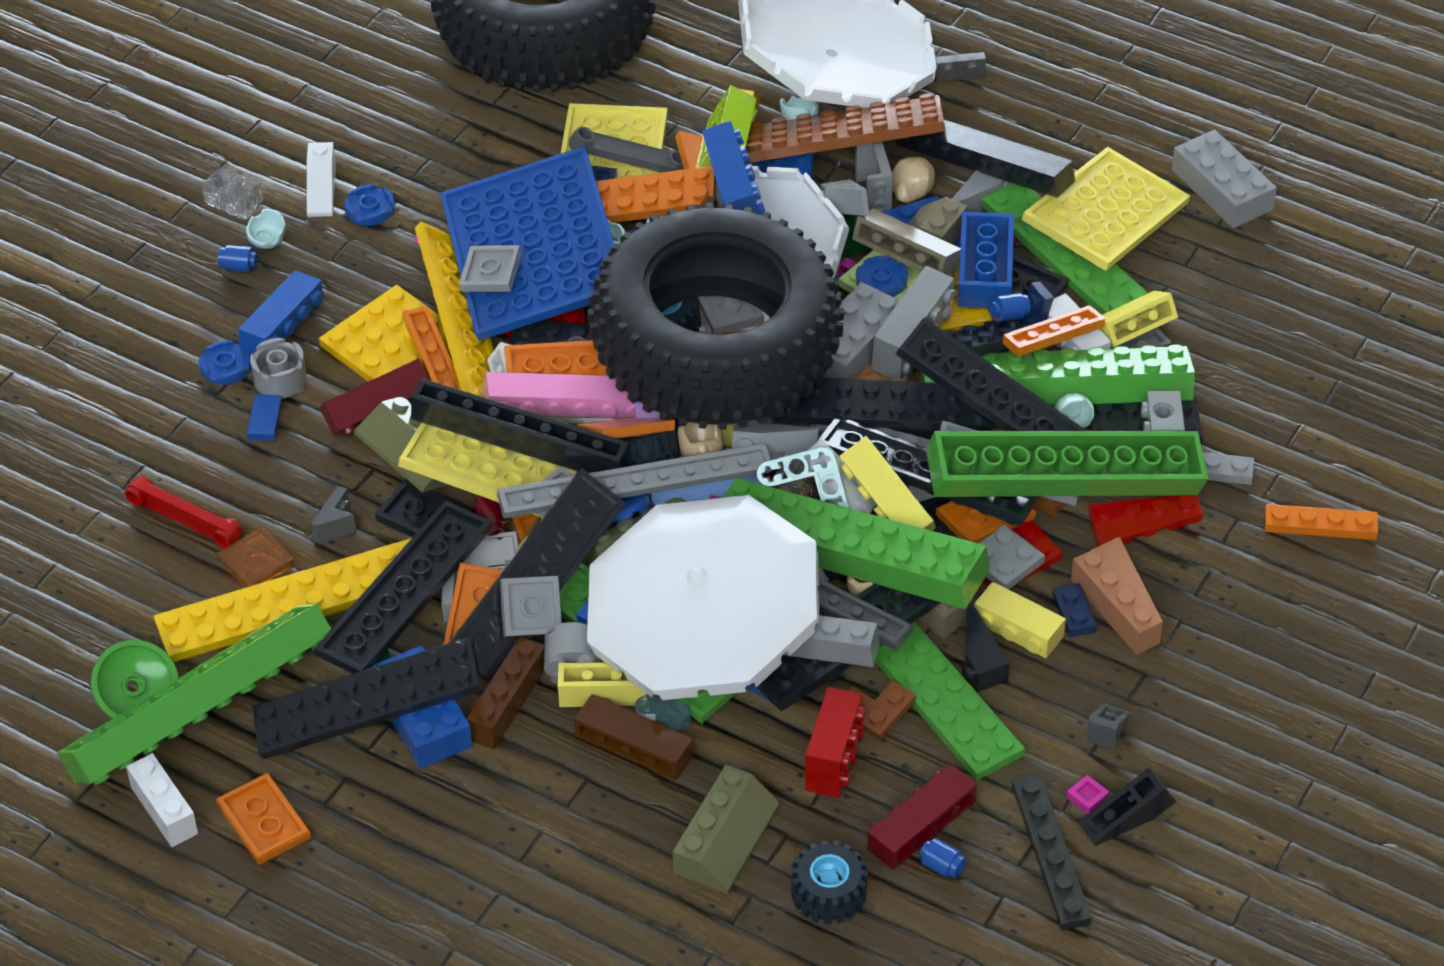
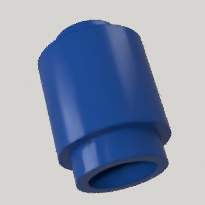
(237, 258)
(1009, 307)
(942, 858)

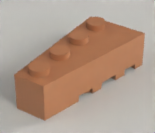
(1118, 594)

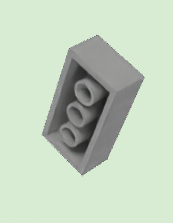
(1224, 178)
(928, 298)
(863, 316)

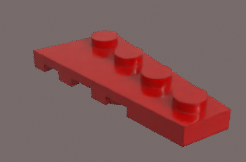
(1142, 517)

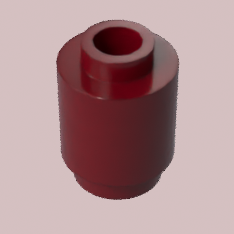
(491, 511)

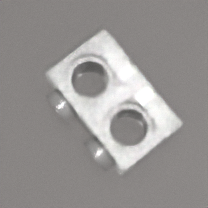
(232, 193)

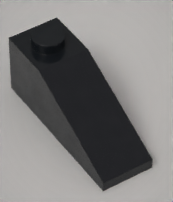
(984, 659)
(1128, 808)

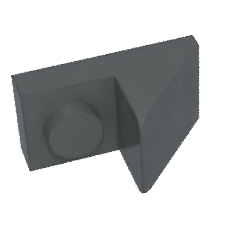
(334, 518)
(1106, 725)

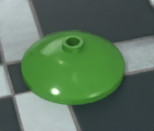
(130, 663)

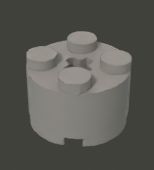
(278, 368)
(567, 645)

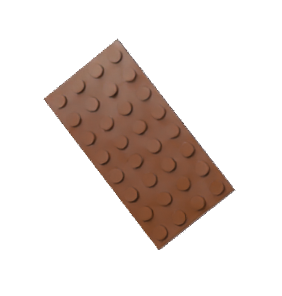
(845, 128)

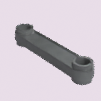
(625, 151)

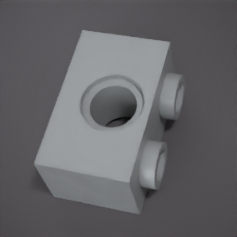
(1162, 411)

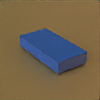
(264, 417)

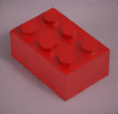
(834, 742)

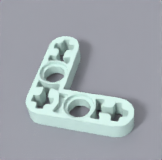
(820, 472)

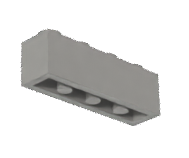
(842, 642)

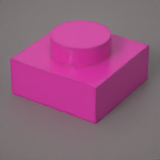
(1087, 794)

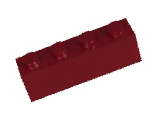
(354, 406)
(921, 816)

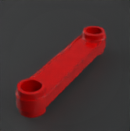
(222, 531)

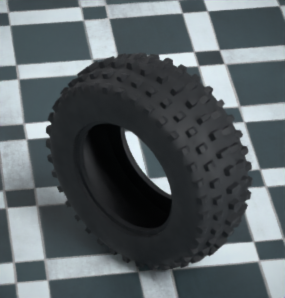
(543, 42)
(711, 375)

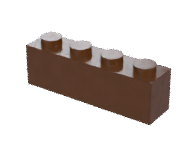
(506, 692)
(634, 737)

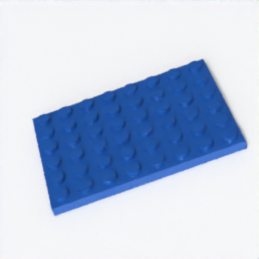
(556, 220)

